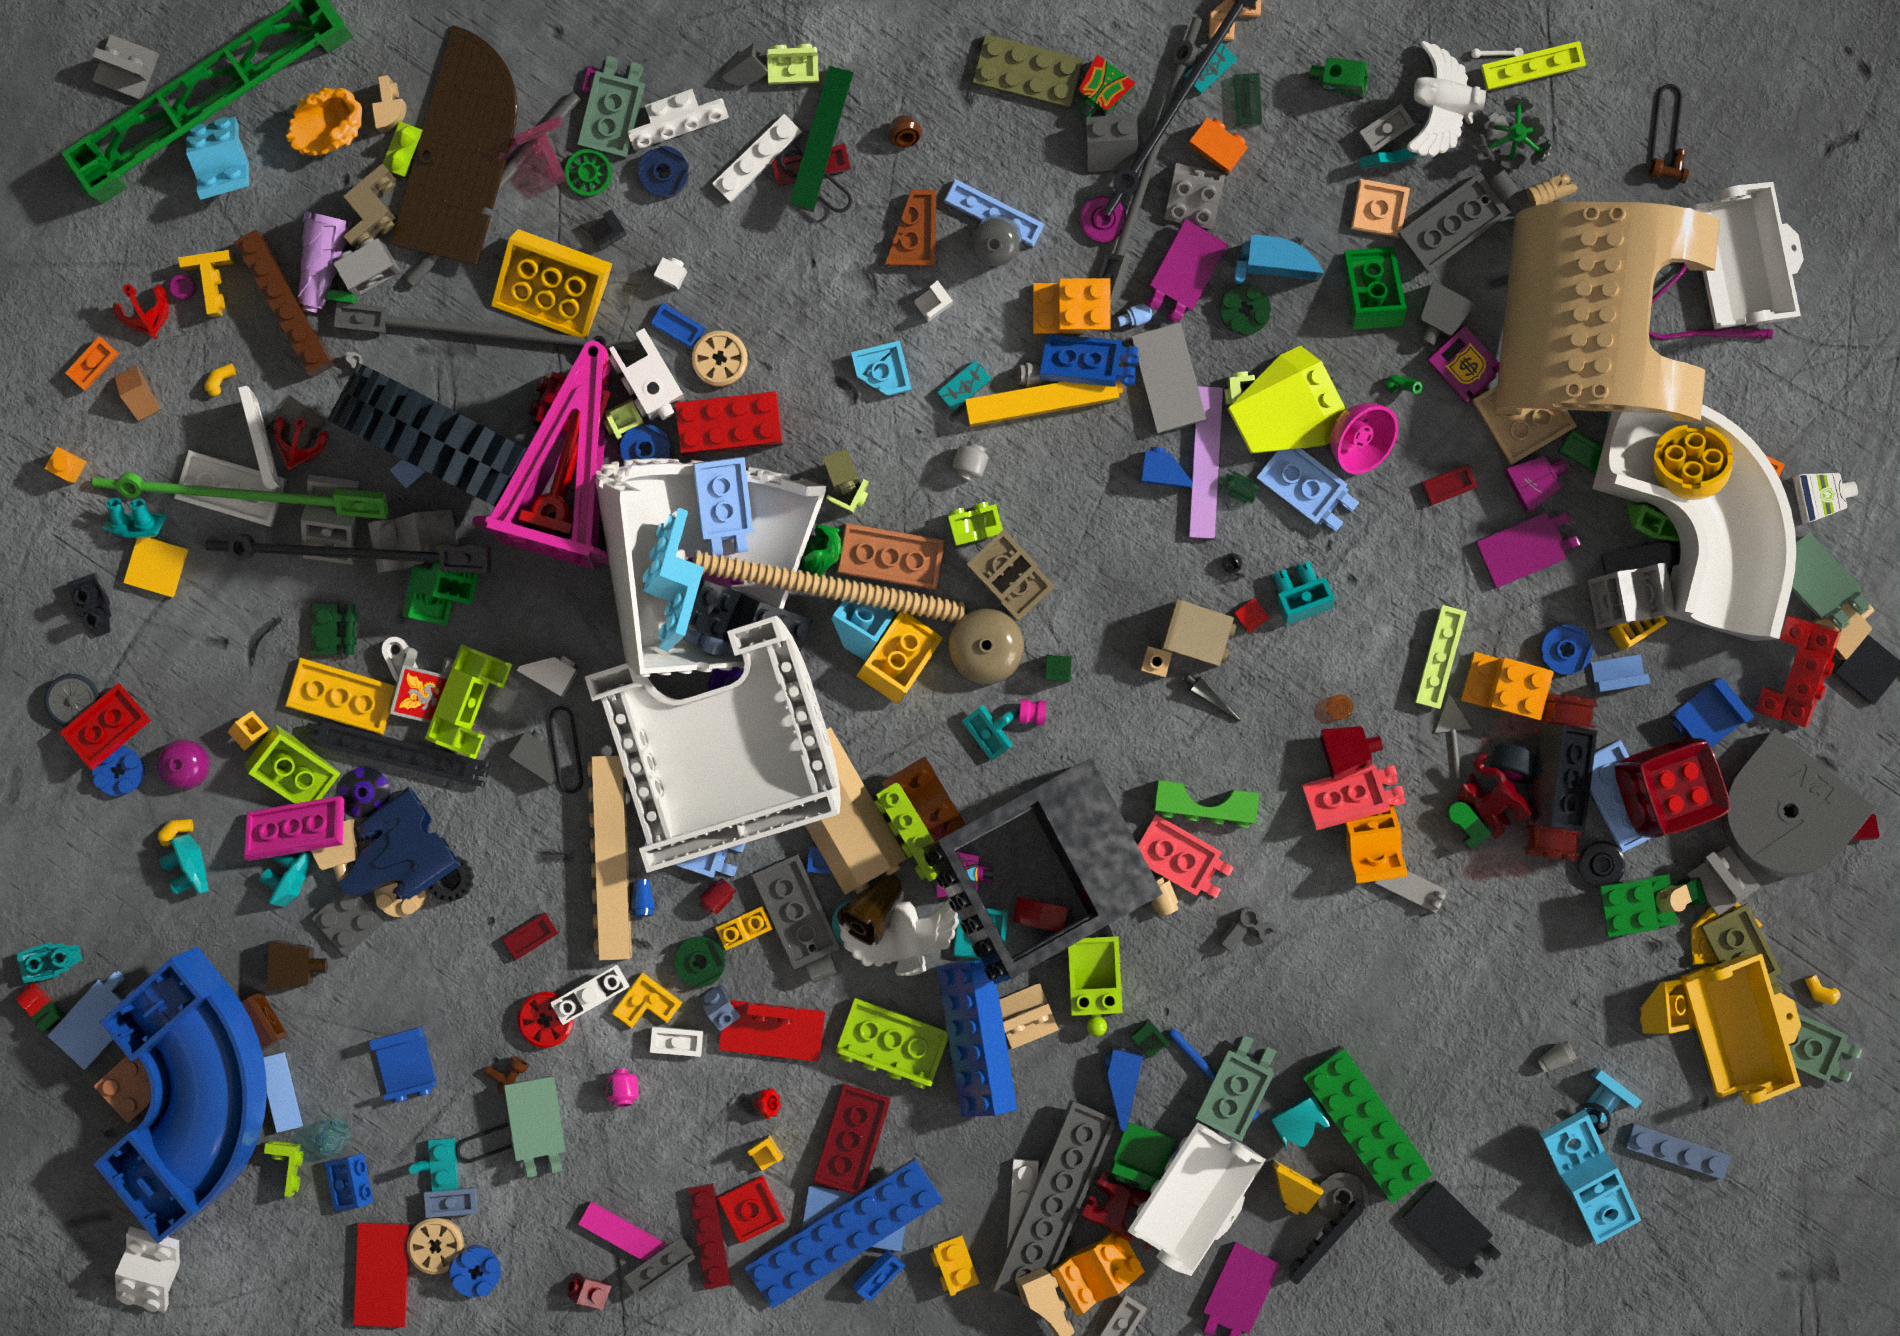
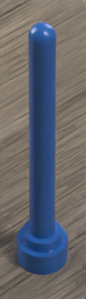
(1191, 1053)

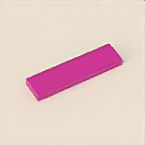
(620, 1232)

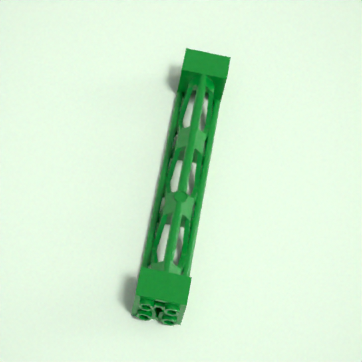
(102, 171)

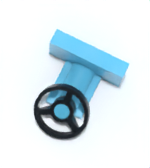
(1605, 1099)

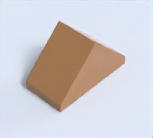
(136, 393)

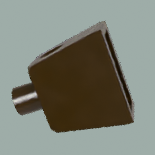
(292, 965)

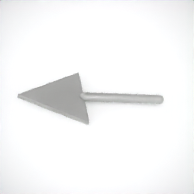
(1452, 720)

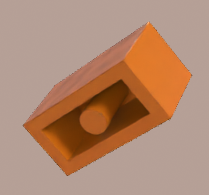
(1218, 145)

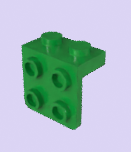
(1141, 1156)

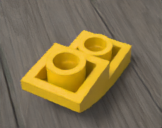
(745, 927)

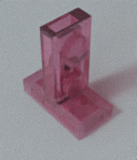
(543, 147)

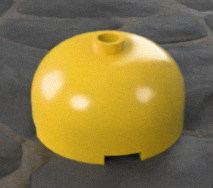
(1693, 462)

